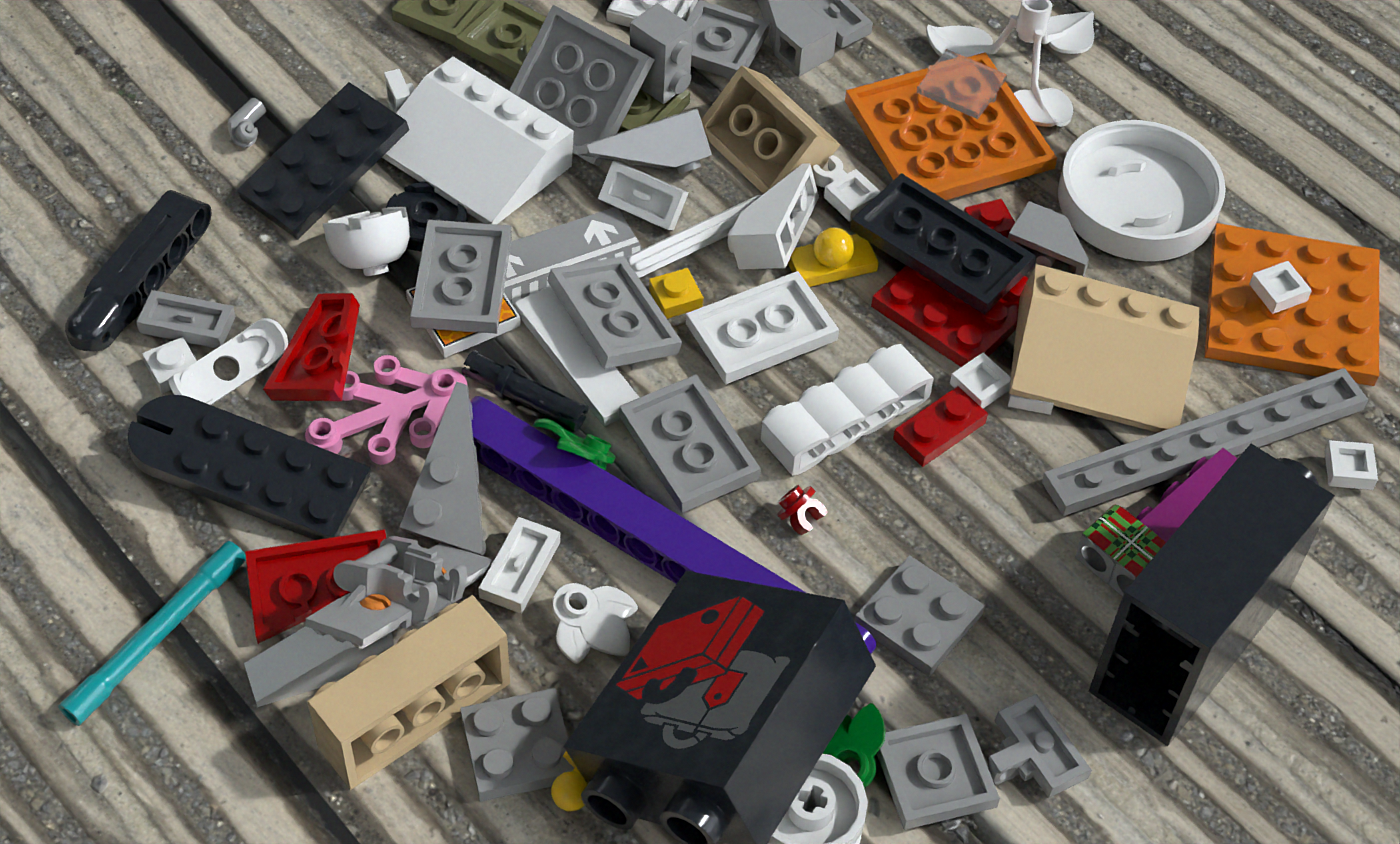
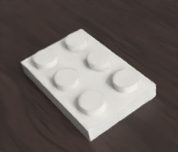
(761, 327)

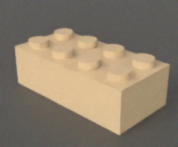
(410, 691)

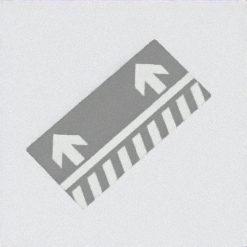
(572, 243)

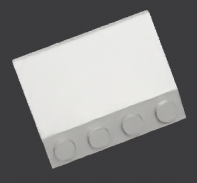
(479, 142)

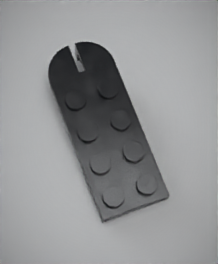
(246, 465)

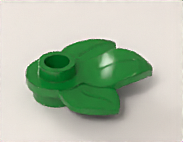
(591, 448)
(859, 741)

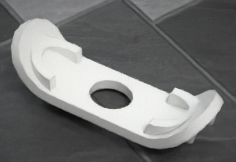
(251, 350)

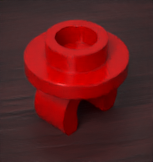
(795, 504)

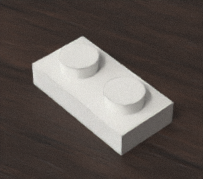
(643, 195)
(519, 565)

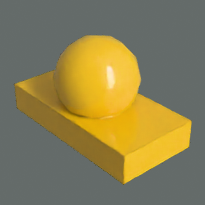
(833, 257)

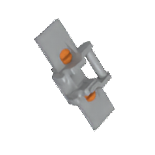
(395, 597)

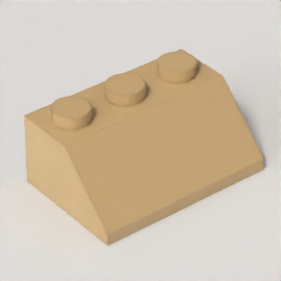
(764, 130)

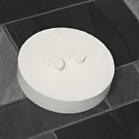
(1141, 190)

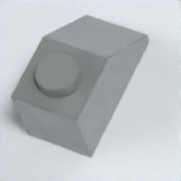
(1050, 239)

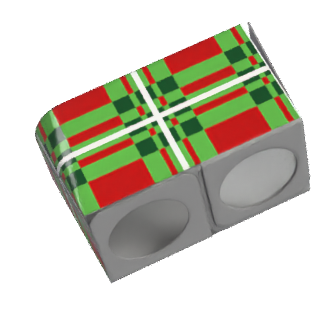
(1118, 547)

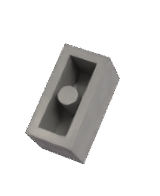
(669, 42)

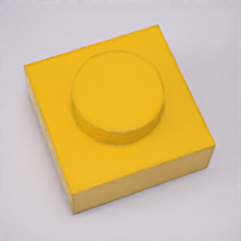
(676, 293)

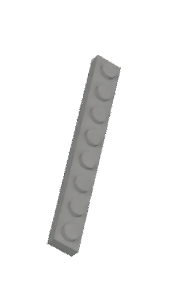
(1181, 447)

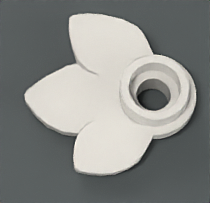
(597, 625)

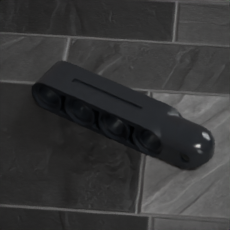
(136, 269)

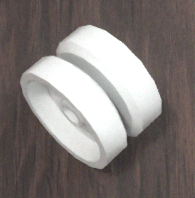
(827, 807)

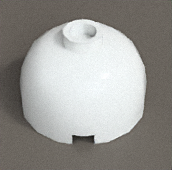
(368, 239)

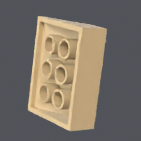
(1103, 349)

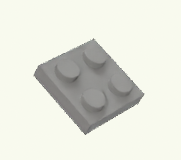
(724, 38)
(919, 615)
(516, 743)
(936, 772)

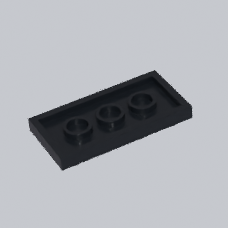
(323, 160)
(943, 243)

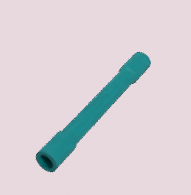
(98, 686)

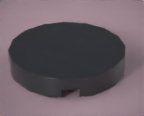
(418, 200)

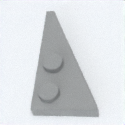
(446, 496)

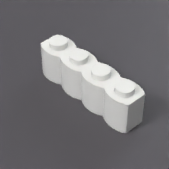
(844, 410)

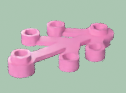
(390, 407)

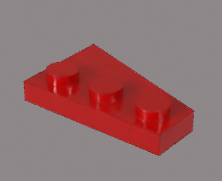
(318, 353)
(299, 579)

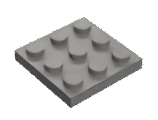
(581, 77)

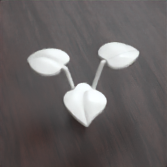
(1064, 33)

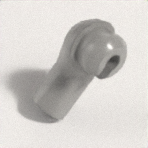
(241, 123)

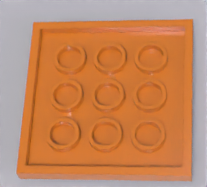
(946, 147)
(1313, 338)

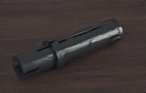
(508, 382)

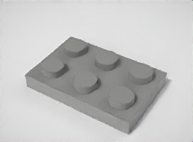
(461, 276)
(614, 312)
(689, 443)

